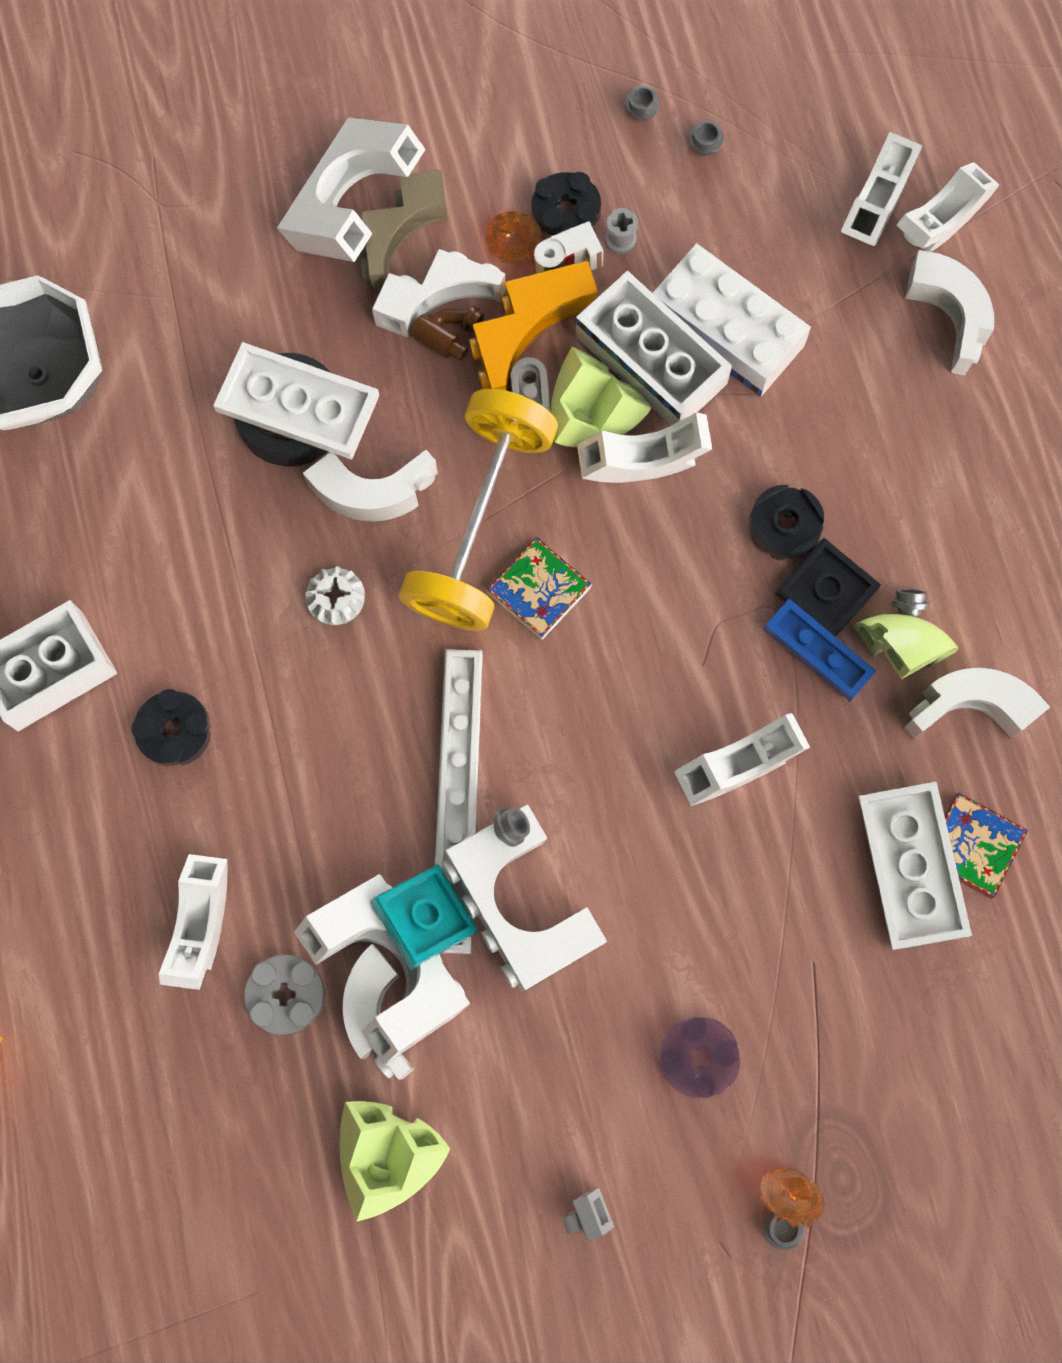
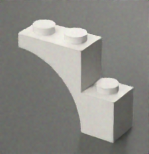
(447, 280)

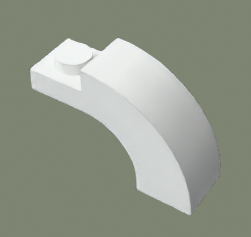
(949, 209)
(742, 761)
(197, 923)
(362, 1003)

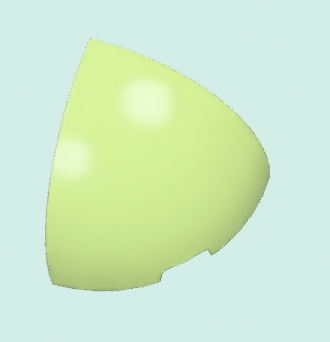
(592, 401)
(905, 641)
(385, 1157)

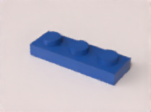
(819, 650)

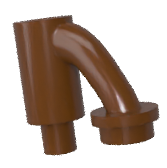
(430, 331)

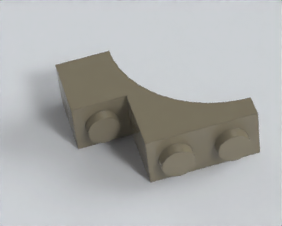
(418, 204)

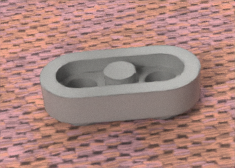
(538, 389)

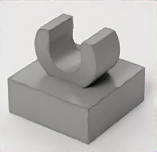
(589, 1215)

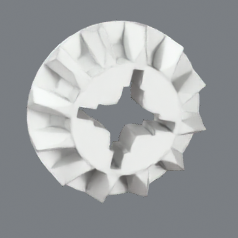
(346, 607)

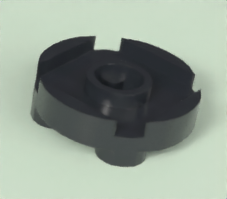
(565, 187)
(780, 541)
(167, 707)

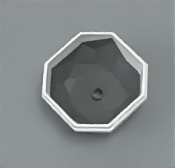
(47, 334)

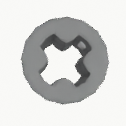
(621, 220)

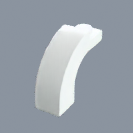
(882, 189)
(961, 295)
(646, 456)
(370, 498)
(991, 691)

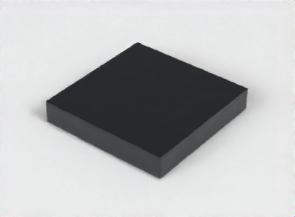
(829, 587)

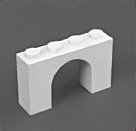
(358, 150)
(526, 955)
(430, 992)

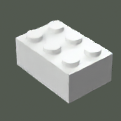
(49, 665)

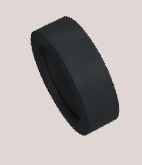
(281, 451)

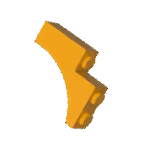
(529, 309)

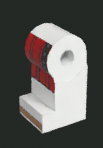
(569, 248)

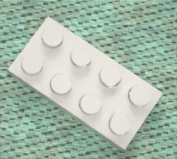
(296, 400)
(914, 866)

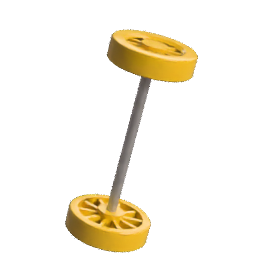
(509, 423)

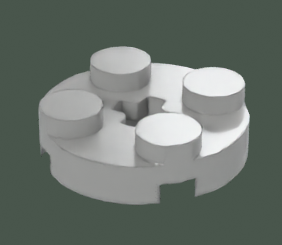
(299, 1012)

